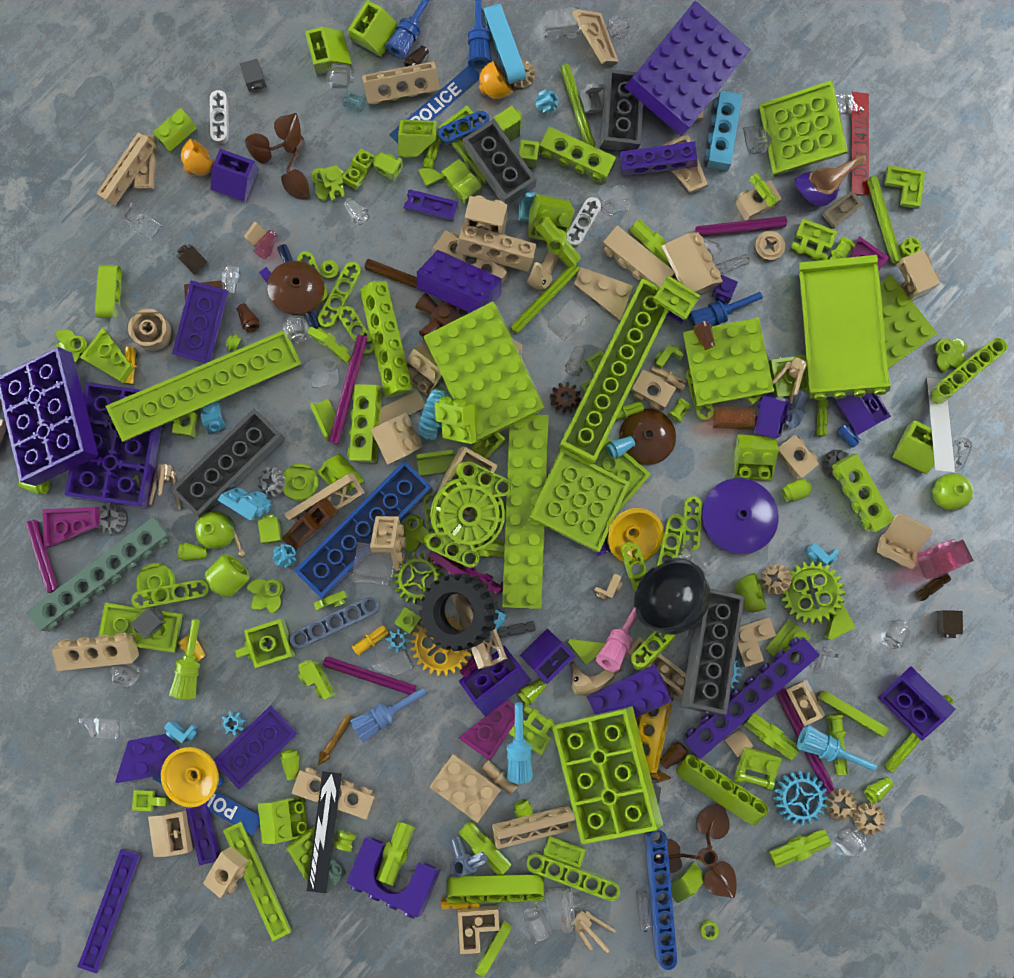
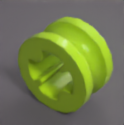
(715, 928)

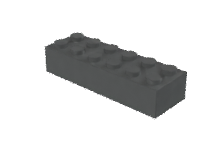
(227, 463)
(713, 655)

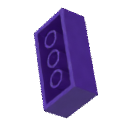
(458, 282)

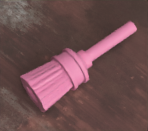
(617, 645)

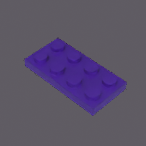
(200, 322)
(641, 690)
(255, 747)

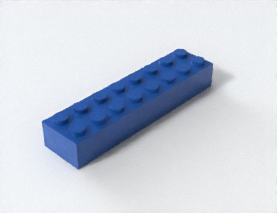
(336, 554)

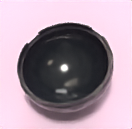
(672, 597)

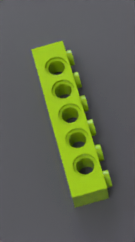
(386, 339)

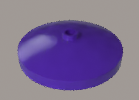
(725, 524)

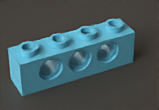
(730, 103)

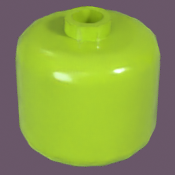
(226, 576)

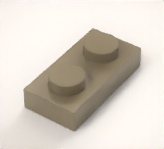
(842, 209)

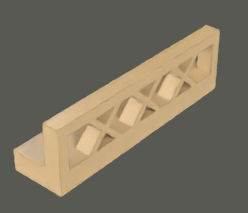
(126, 169)
(327, 493)
(482, 652)
(531, 824)

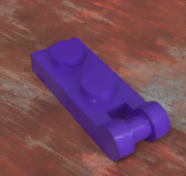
(431, 205)

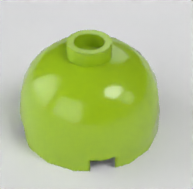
(952, 492)
(215, 530)
(754, 596)

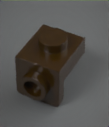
(191, 258)

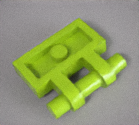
(814, 234)
(532, 735)

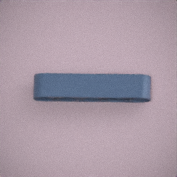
(327, 628)

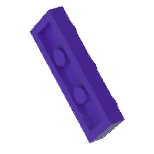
(202, 834)

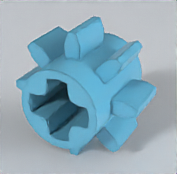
(546, 101)
(284, 555)
(394, 644)
(235, 718)

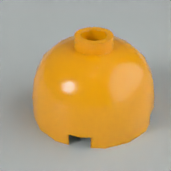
(493, 82)
(196, 159)

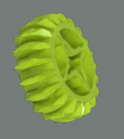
(410, 563)

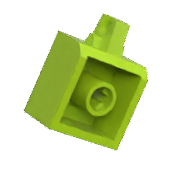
(256, 642)

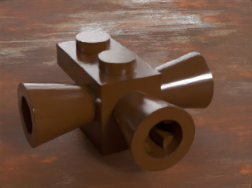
(440, 314)

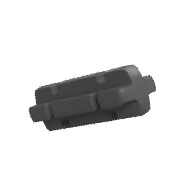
(516, 629)

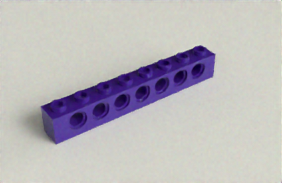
(807, 655)

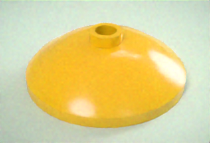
(647, 532)
(182, 784)

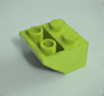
(372, 28)
(327, 47)
(558, 210)
(916, 447)
(755, 457)
(282, 819)

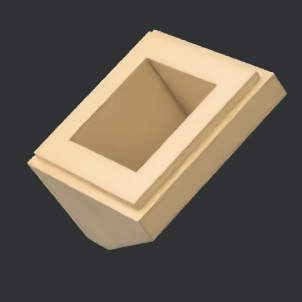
(254, 234)
(737, 742)

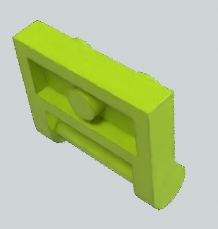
(760, 762)

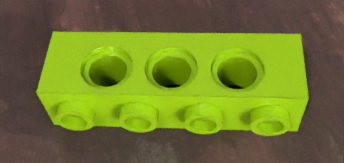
(571, 145)
(369, 451)
(881, 516)

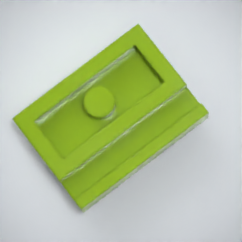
(676, 297)
(784, 636)

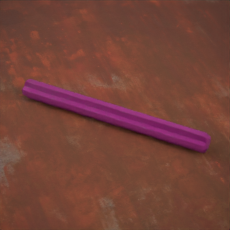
(348, 387)
(797, 726)

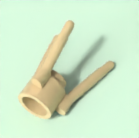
(796, 370)
(163, 474)
(582, 924)

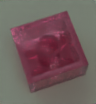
(944, 558)

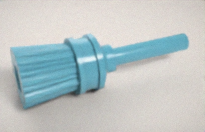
(828, 748)
(519, 752)

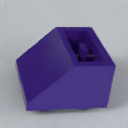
(233, 175)
(547, 656)

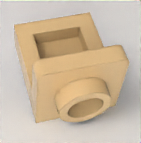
(613, 586)

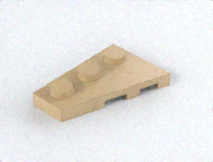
(597, 35)
(691, 178)
(604, 290)

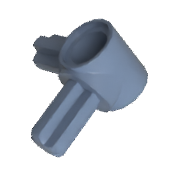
(795, 411)
(464, 863)

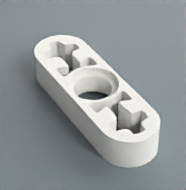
(224, 124)
(571, 232)

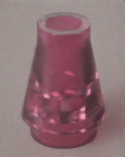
(265, 245)

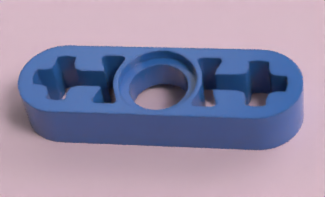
(465, 120)

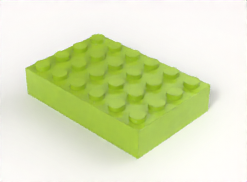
(485, 370)
(607, 776)

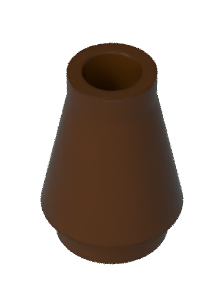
(247, 318)
(704, 334)
(674, 754)

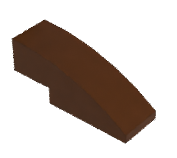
(310, 524)

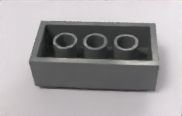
(620, 113)
(499, 162)

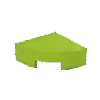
(430, 176)

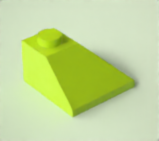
(415, 137)

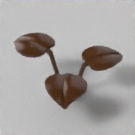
(289, 130)
(721, 878)

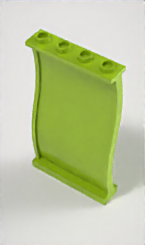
(844, 327)

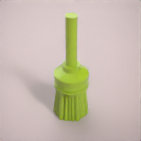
(187, 669)

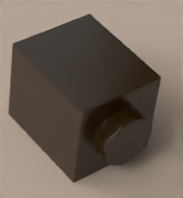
(949, 623)

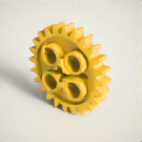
(453, 658)

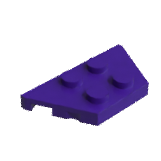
(145, 757)

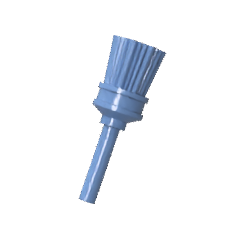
(381, 716)

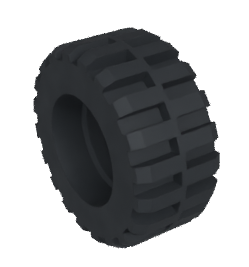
(434, 612)

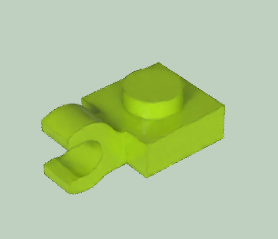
(145, 800)

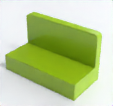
(325, 416)
(434, 462)
(336, 468)

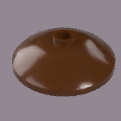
(295, 298)
(654, 449)

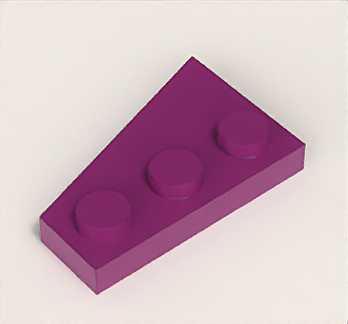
(491, 730)

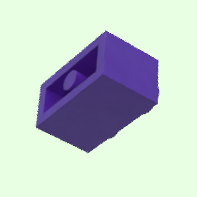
(771, 415)

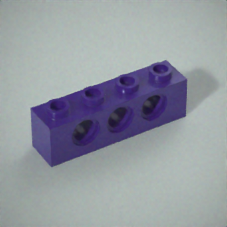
(659, 159)

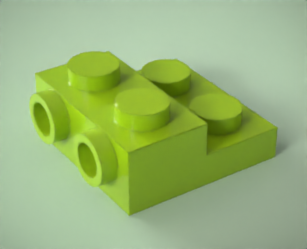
(456, 419)
(313, 674)

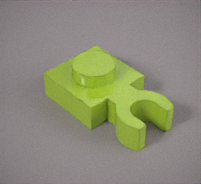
(332, 179)
(335, 599)

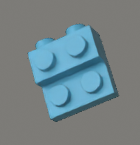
(249, 505)

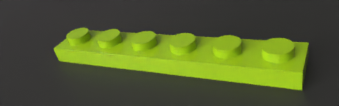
(259, 883)

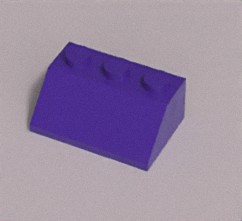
(863, 411)
(496, 684)
(916, 703)

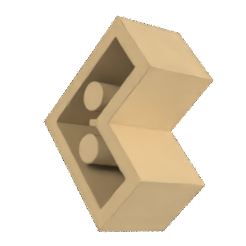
(918, 275)
(749, 636)
(472, 922)

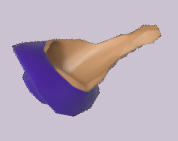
(823, 184)

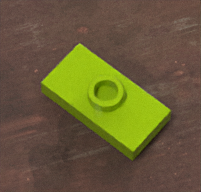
(564, 851)

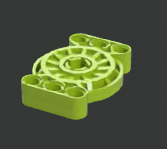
(485, 509)

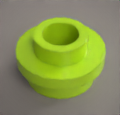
(329, 274)
(233, 342)

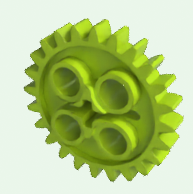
(830, 588)

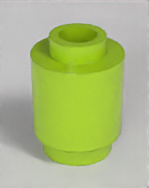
(797, 490)

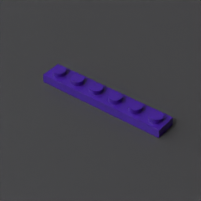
(109, 910)

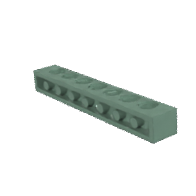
(41, 614)

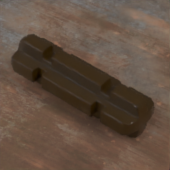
(932, 587)

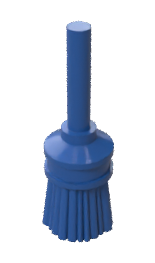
(406, 33)
(479, 41)
(718, 312)

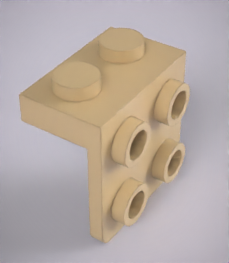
(903, 540)

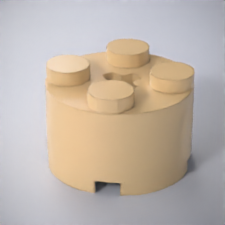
(157, 337)

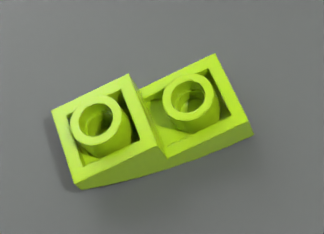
(359, 169)

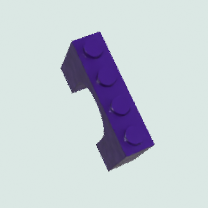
(411, 900)

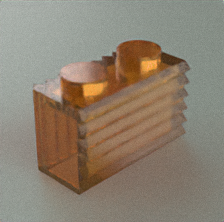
(734, 418)

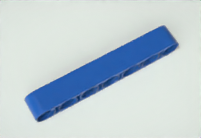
(664, 906)

